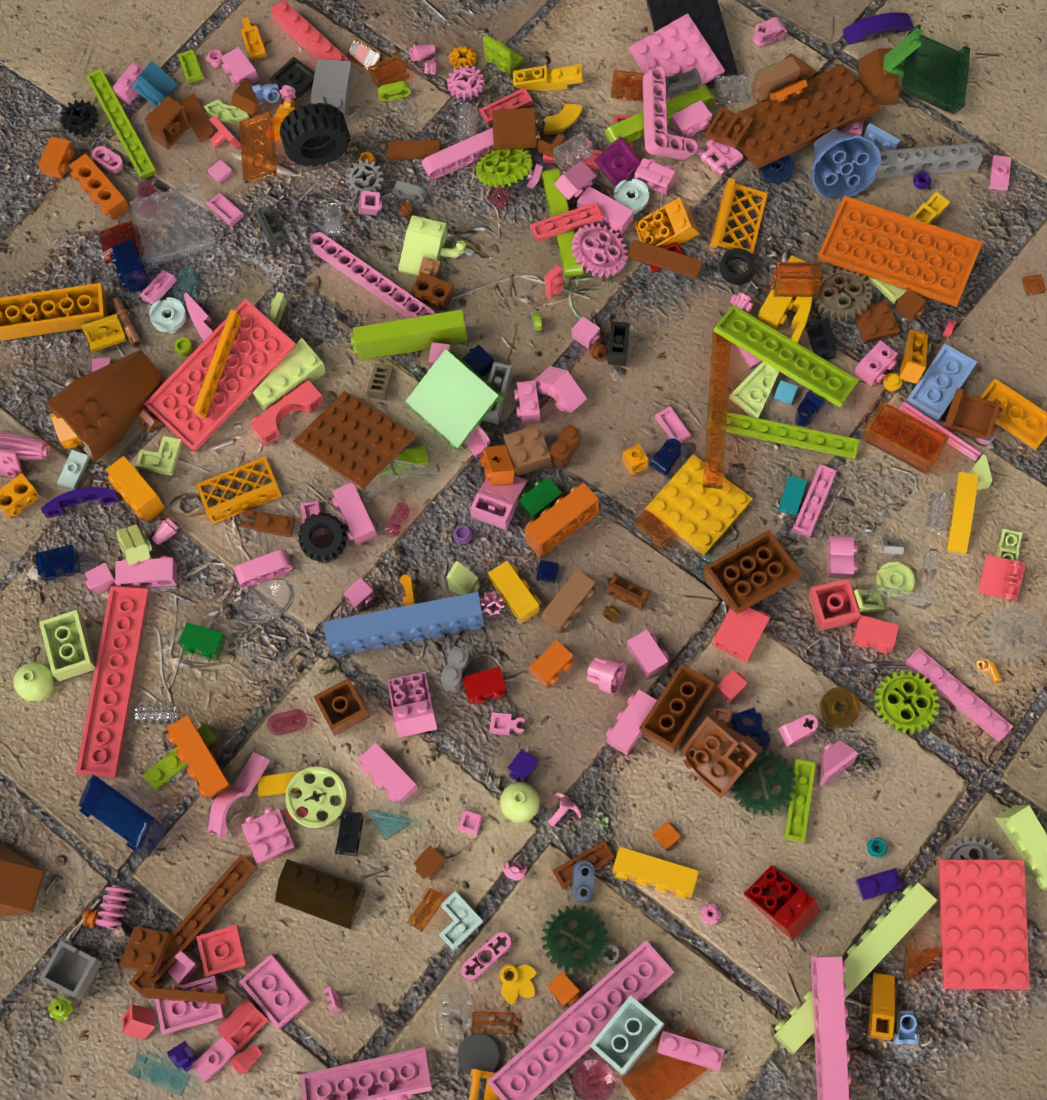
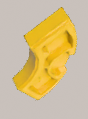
(562, 120)

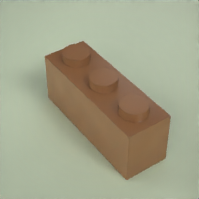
(569, 601)

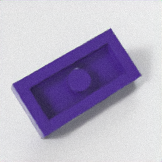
(879, 884)

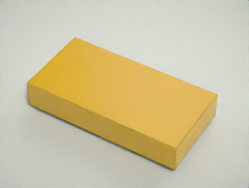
(275, 784)

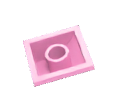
(835, 760)

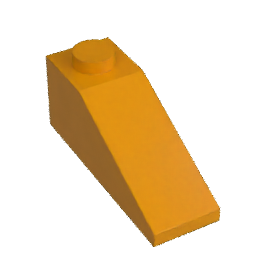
(914, 357)

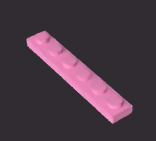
(959, 695)

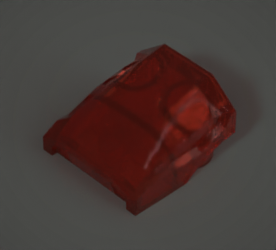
(116, 235)

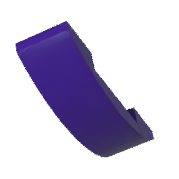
(877, 24)
(56, 506)

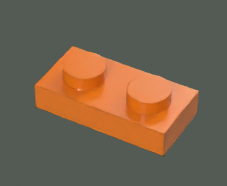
(782, 93)

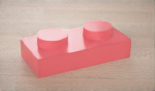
(554, 281)

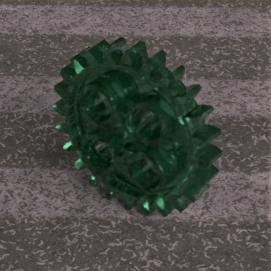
(780, 778)
(565, 955)

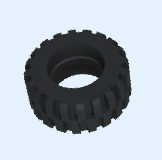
(314, 134)

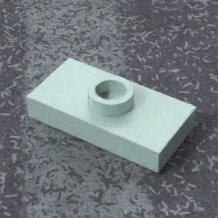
(73, 470)

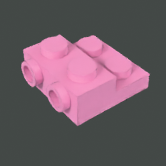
(268, 835)

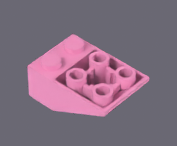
(497, 503)
(412, 704)

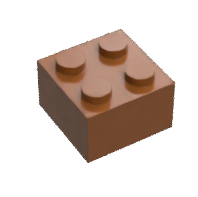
(167, 122)
(341, 706)

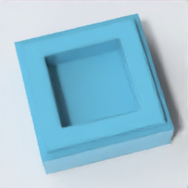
(785, 392)

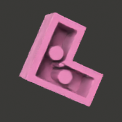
(562, 387)

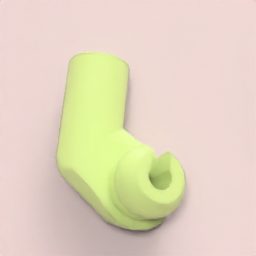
(458, 250)

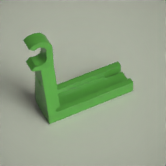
(894, 58)

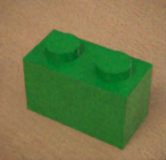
(539, 498)
(202, 641)

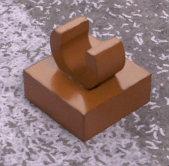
(150, 419)

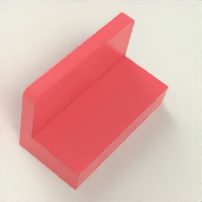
(242, 1024)

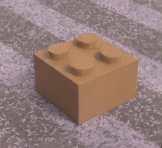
(527, 450)

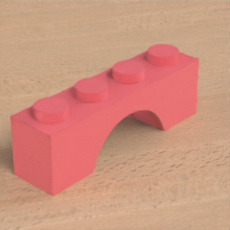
(303, 398)

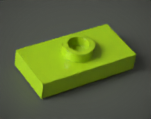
(190, 66)

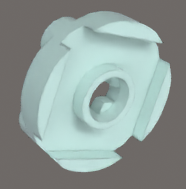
(629, 187)
(170, 324)

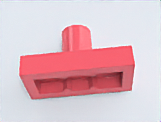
(222, 134)

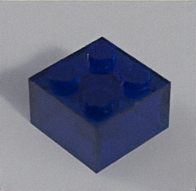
(129, 266)

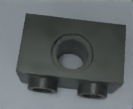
(618, 343)

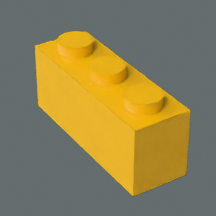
(514, 591)

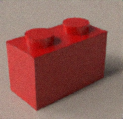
(484, 686)

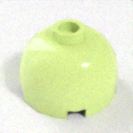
(33, 682)
(519, 802)

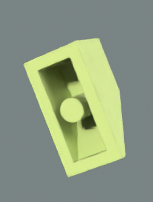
(462, 580)

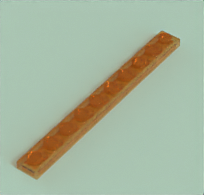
(717, 412)

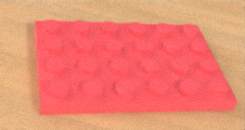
(983, 924)

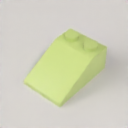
(422, 238)

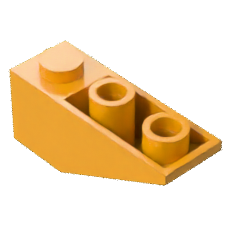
(882, 1007)

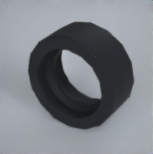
(737, 253)

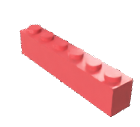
(304, 33)

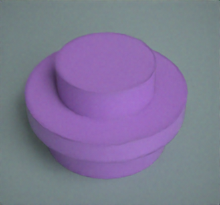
(462, 534)

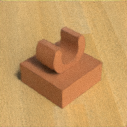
(429, 266)

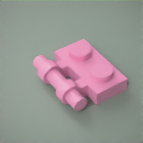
(726, 154)

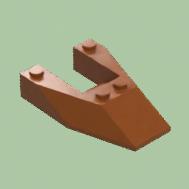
(18, 883)

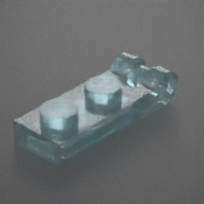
(160, 1075)

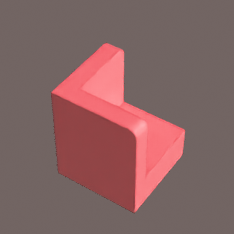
(138, 1022)

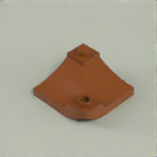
(719, 755)

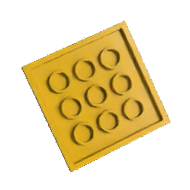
(698, 512)

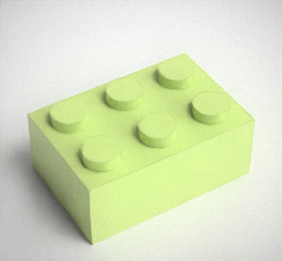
(67, 645)

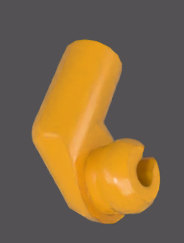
(989, 667)

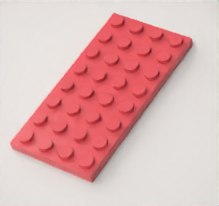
(253, 356)

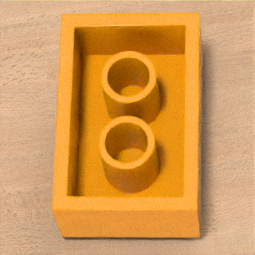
(134, 490)

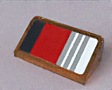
(363, 55)

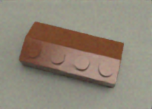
(678, 709)

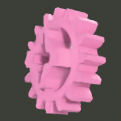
(465, 82)

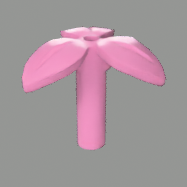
(565, 805)

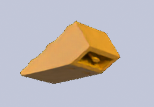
(668, 225)

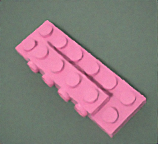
(378, 1078)

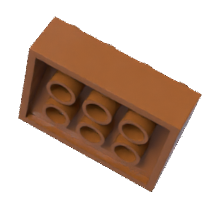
(751, 572)

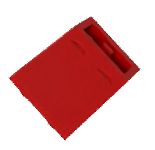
(782, 902)

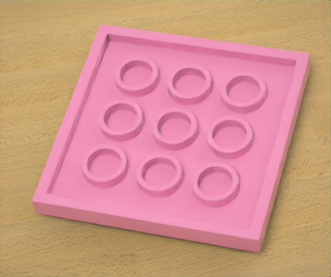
(677, 50)

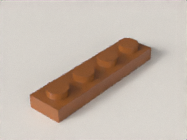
(194, 995)

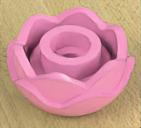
(514, 870)

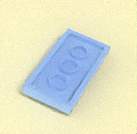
(940, 382)

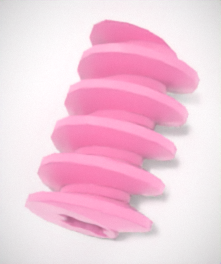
(112, 907)

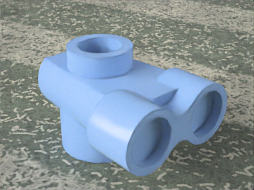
(266, 93)
(906, 1033)

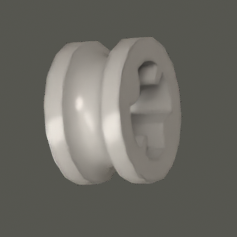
(615, 950)

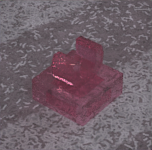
(499, 197)

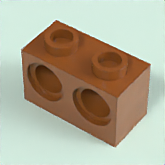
(434, 288)

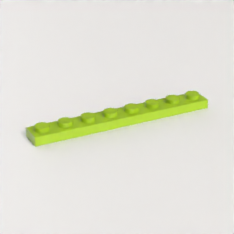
(121, 124)
(792, 435)

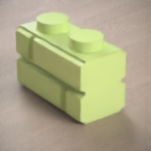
(134, 544)

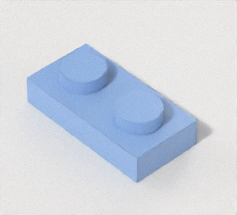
(881, 138)

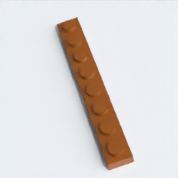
(199, 919)

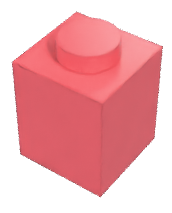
(731, 686)

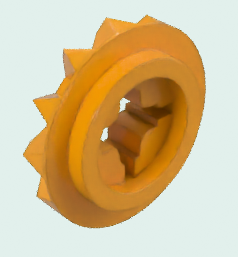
(470, 59)

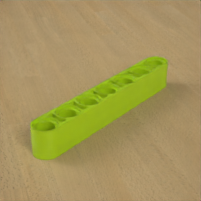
(633, 127)
(557, 205)

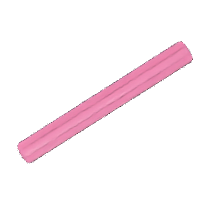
(953, 440)

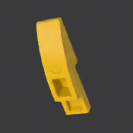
(547, 79)

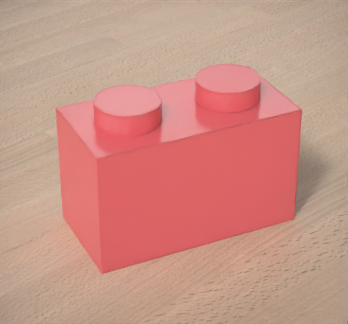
(875, 634)

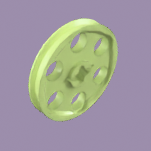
(311, 805)

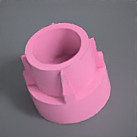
(607, 674)

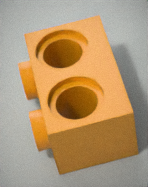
(12, 492)

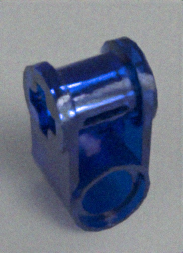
(811, 406)
(665, 459)

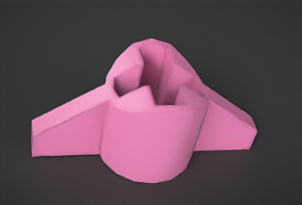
(430, 67)

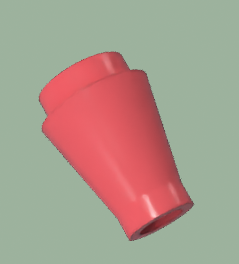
(243, 1061)

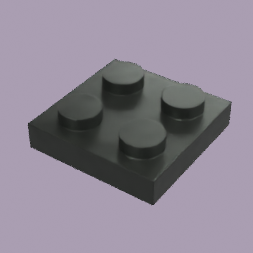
(295, 75)

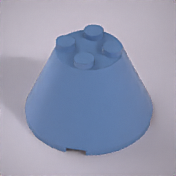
(843, 164)

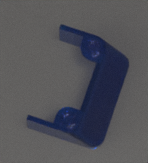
(121, 816)

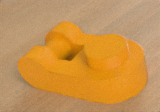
(410, 595)

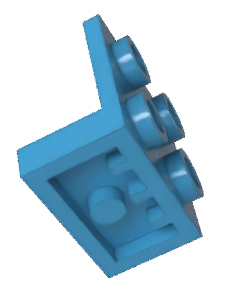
(154, 84)

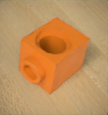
(564, 990)

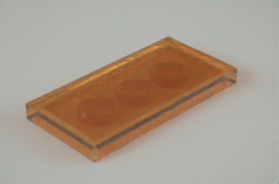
(257, 147)
(662, 1075)

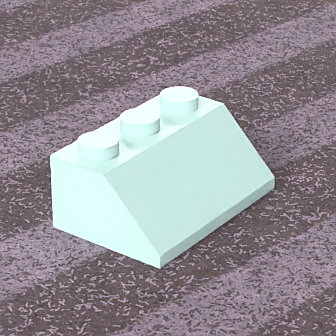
(627, 1035)

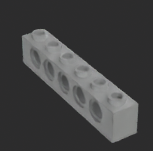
(929, 160)

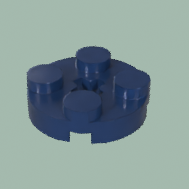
(778, 175)

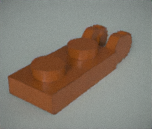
(268, 523)

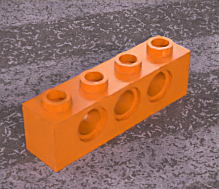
(99, 187)

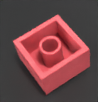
(834, 604)

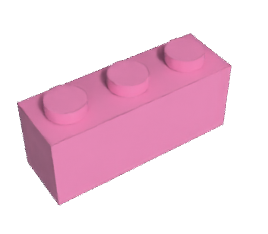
(614, 213)
(353, 514)
(146, 573)
(627, 730)
(387, 774)

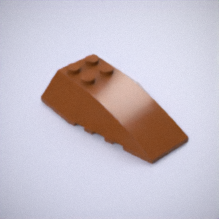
(107, 401)

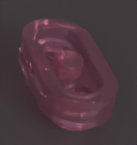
(394, 524)
(287, 720)

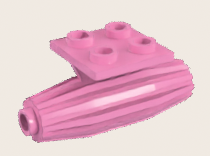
(19, 447)

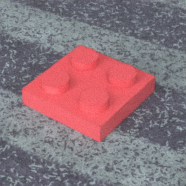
(221, 951)

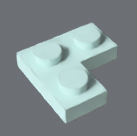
(464, 922)

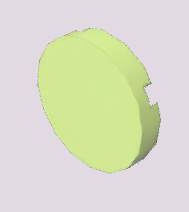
(895, 576)

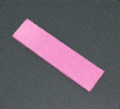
(814, 501)

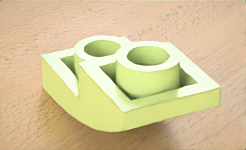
(1009, 544)

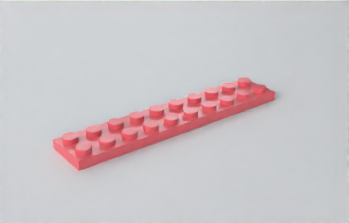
(113, 682)

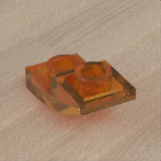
(654, 528)

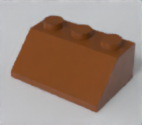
(875, 80)

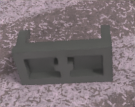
(682, 83)
(271, 226)

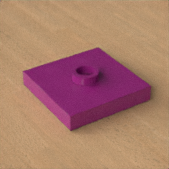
(617, 161)

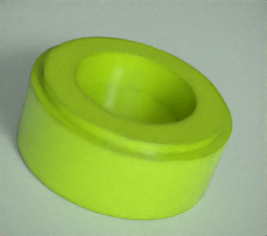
(536, 322)
(183, 346)

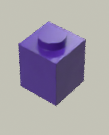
(522, 766)

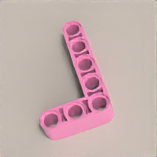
(655, 120)

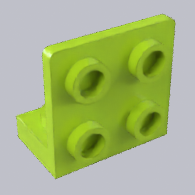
(501, 55)

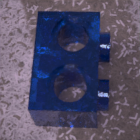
(754, 730)

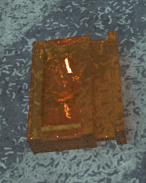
(388, 71)

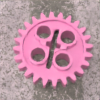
(599, 250)

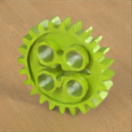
(504, 167)
(892, 712)

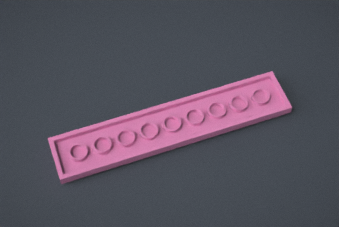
(578, 1027)

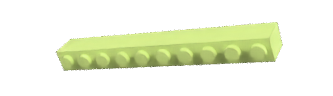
(861, 960)

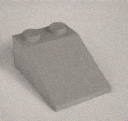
(332, 84)

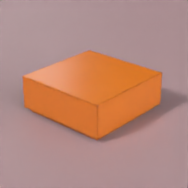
(666, 836)

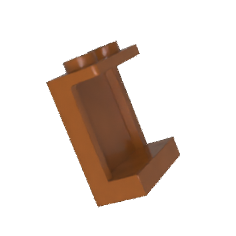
(972, 415)

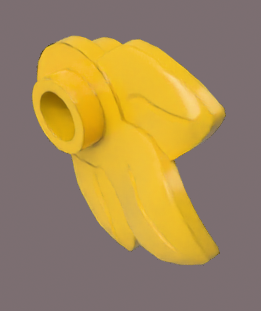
(519, 985)

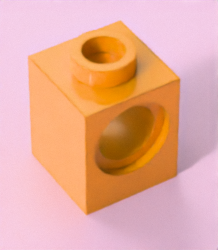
(635, 459)

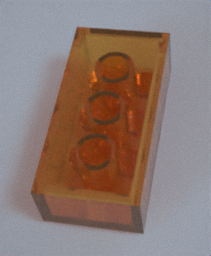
(904, 437)

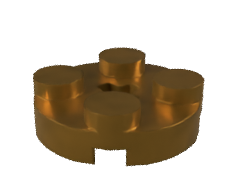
(845, 698)

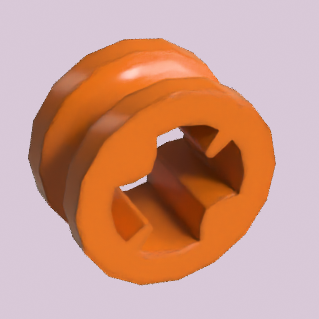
(90, 917)

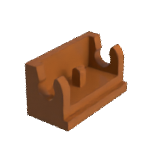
(627, 592)

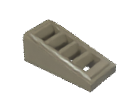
(378, 393)

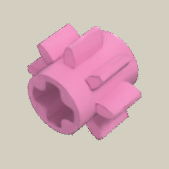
(742, 301)
(492, 603)

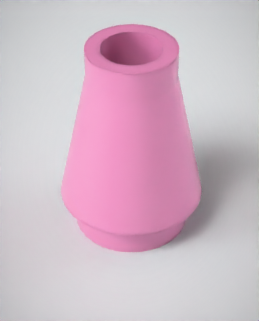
(419, 52)
(165, 531)

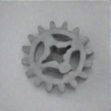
(374, 176)

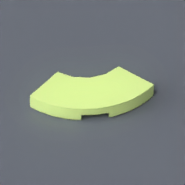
(225, 113)

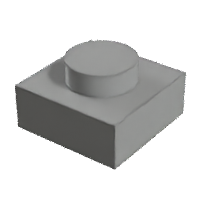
(892, 546)

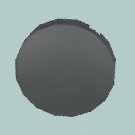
(478, 1053)

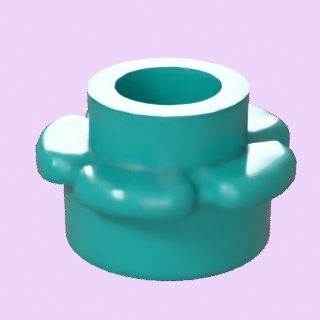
(876, 842)

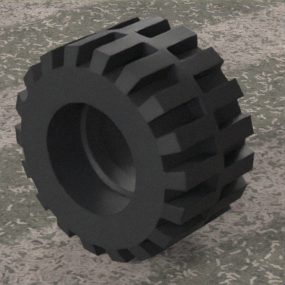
(322, 521)

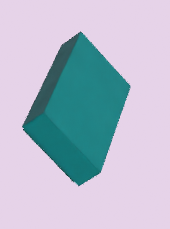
(792, 495)

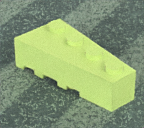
(295, 369)
(1028, 838)

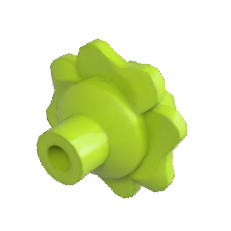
(60, 1008)

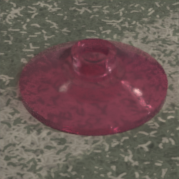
(593, 1069)

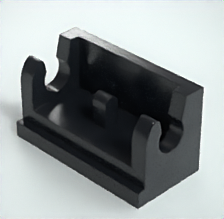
(822, 339)
(349, 833)

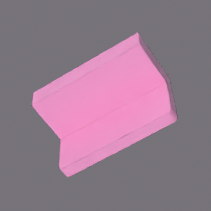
(477, 442)

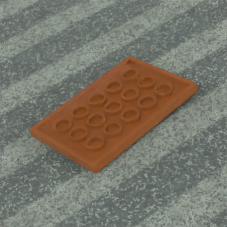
(353, 439)

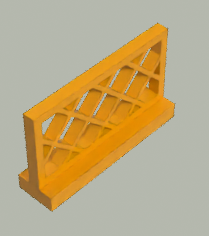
(725, 210)
(243, 501)

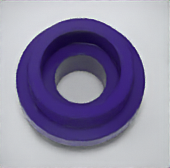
(922, 176)

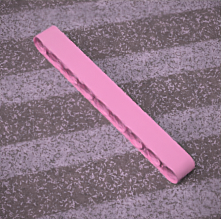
(368, 275)

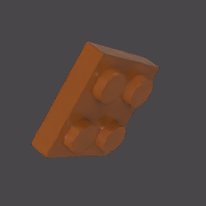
(876, 322)
(145, 950)

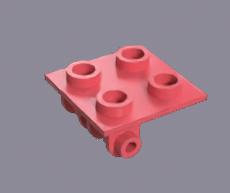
(1001, 577)

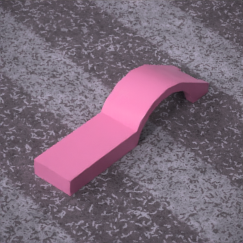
(242, 787)

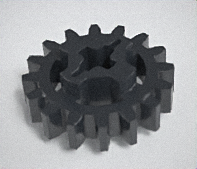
(79, 117)

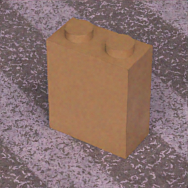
(774, 78)

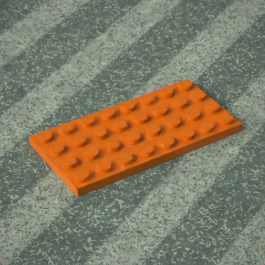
(900, 250)

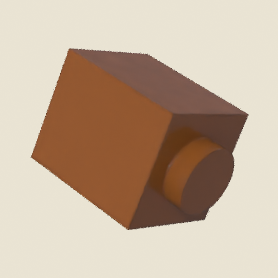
(910, 305)
(429, 863)

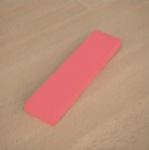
(566, 222)

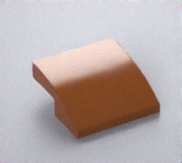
(728, 127)

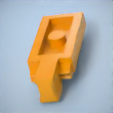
(252, 40)
(282, 111)

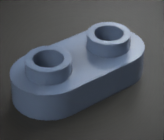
(583, 881)

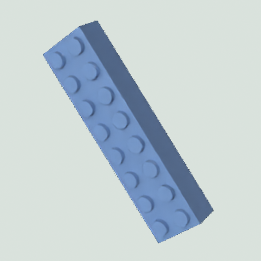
(403, 624)

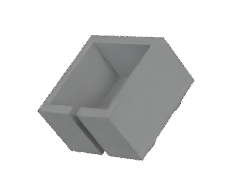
(70, 970)

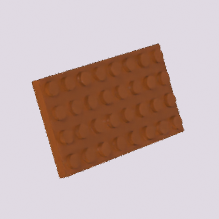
(786, 126)

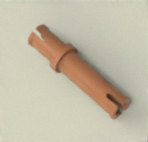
(127, 324)

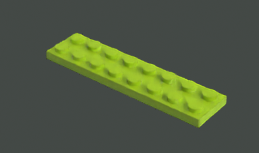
(786, 355)

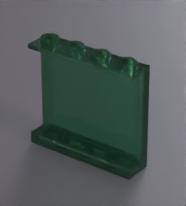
(937, 74)

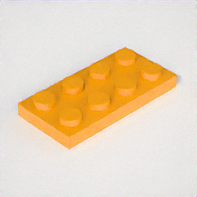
(1018, 414)

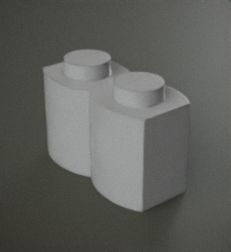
(453, 672)

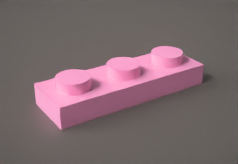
(690, 1051)

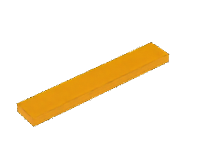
(217, 364)

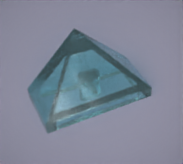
(388, 823)

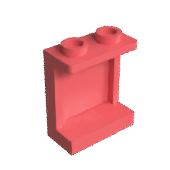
(741, 632)

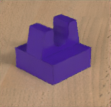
(182, 1056)

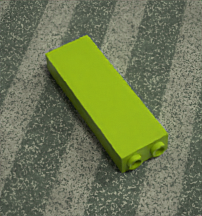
(408, 335)

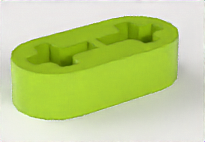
(394, 91)

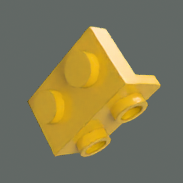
(104, 332)

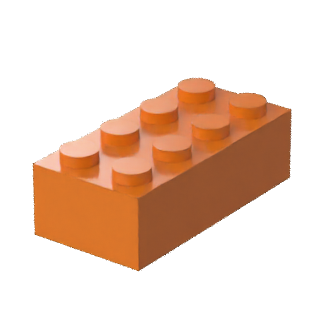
(561, 520)
(198, 757)

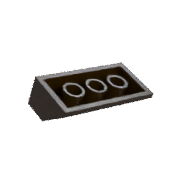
(319, 894)

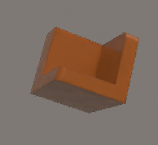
(546, 147)

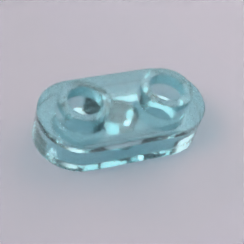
(184, 283)

